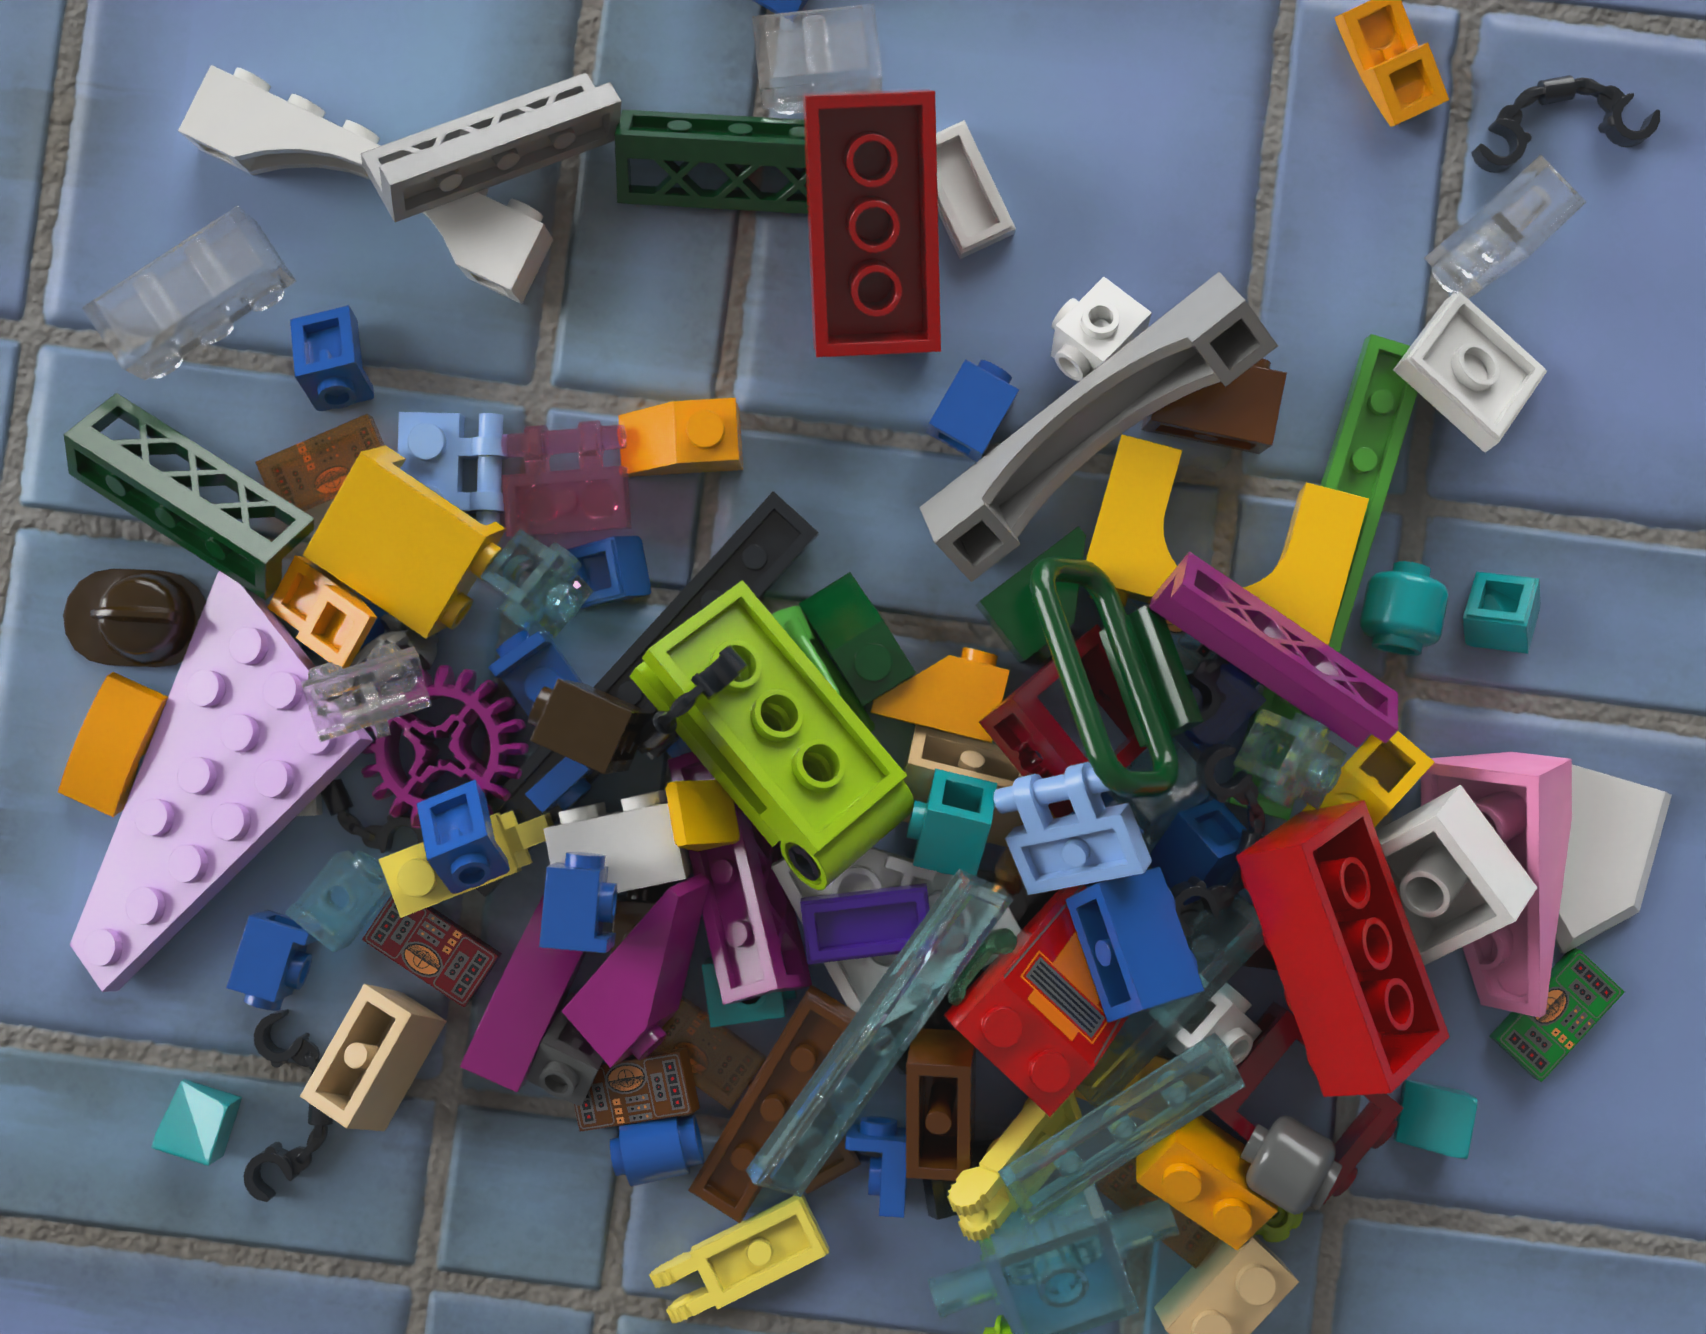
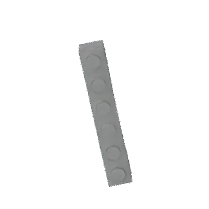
(1192, 346)

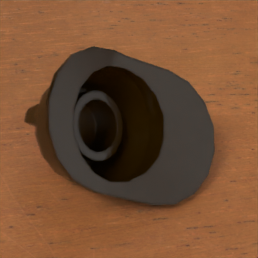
(133, 617)

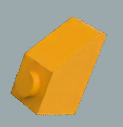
(683, 438)
(949, 695)

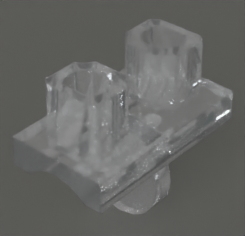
(366, 692)

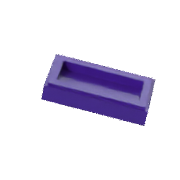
(862, 922)

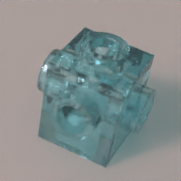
(537, 584)
(1291, 759)

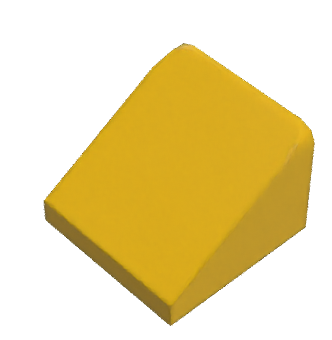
(701, 815)

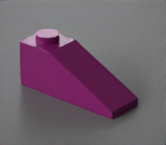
(642, 979)

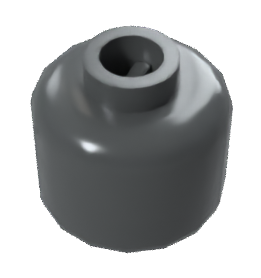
(1291, 1165)

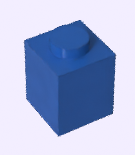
(973, 408)

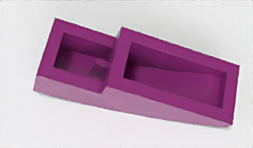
(522, 1009)

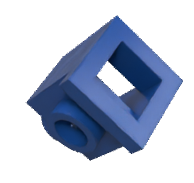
(578, 904)
(270, 960)

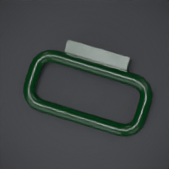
(1144, 669)

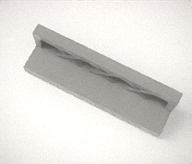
(492, 145)

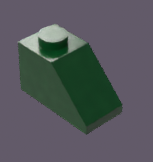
(1011, 606)
(857, 639)

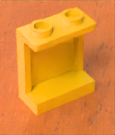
(403, 544)

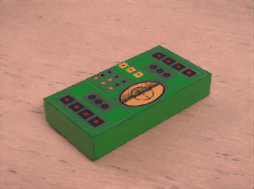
(1575, 1003)

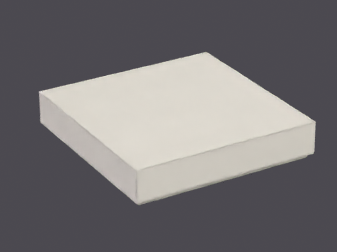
(1470, 371)

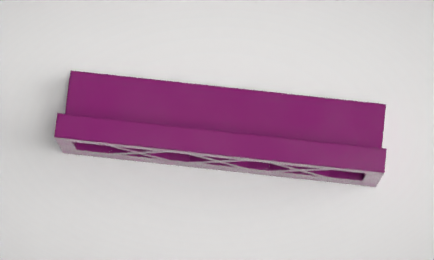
(1277, 652)
(740, 922)

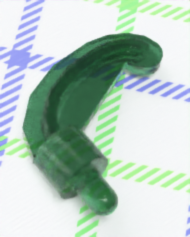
(997, 942)

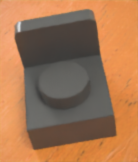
(565, 1061)

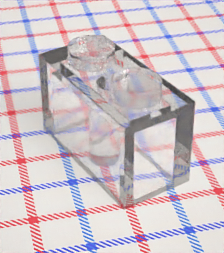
(816, 54)

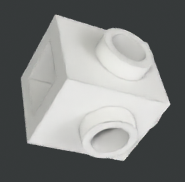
(1095, 328)
(1226, 1018)

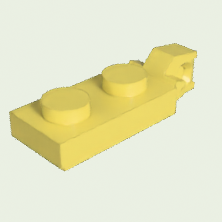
(418, 886)

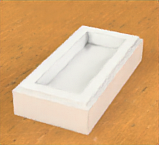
(967, 194)

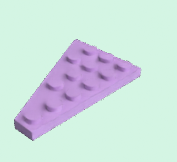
(215, 785)

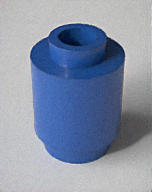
(657, 1149)

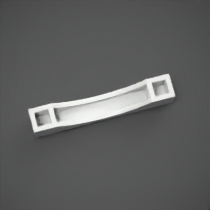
(263, 133)

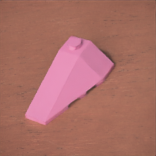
(1531, 811)

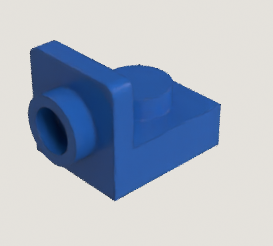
(330, 359)
(529, 665)
(461, 838)
(887, 1172)

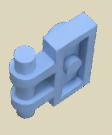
(435, 456)
(1074, 848)

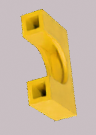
(1302, 586)

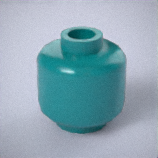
(1404, 609)

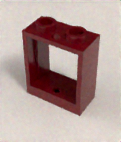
(1025, 725)
(1368, 1130)

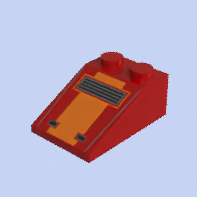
(1039, 1009)

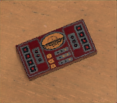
(433, 950)

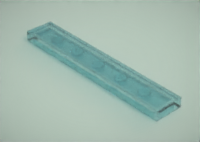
(879, 1033)

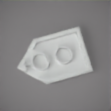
(1608, 853)

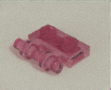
(566, 499)

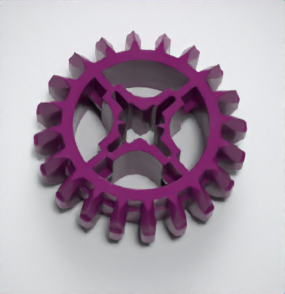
(424, 771)

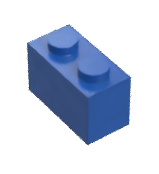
(1134, 944)

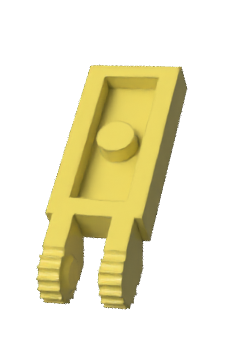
(981, 1192)
(745, 1257)

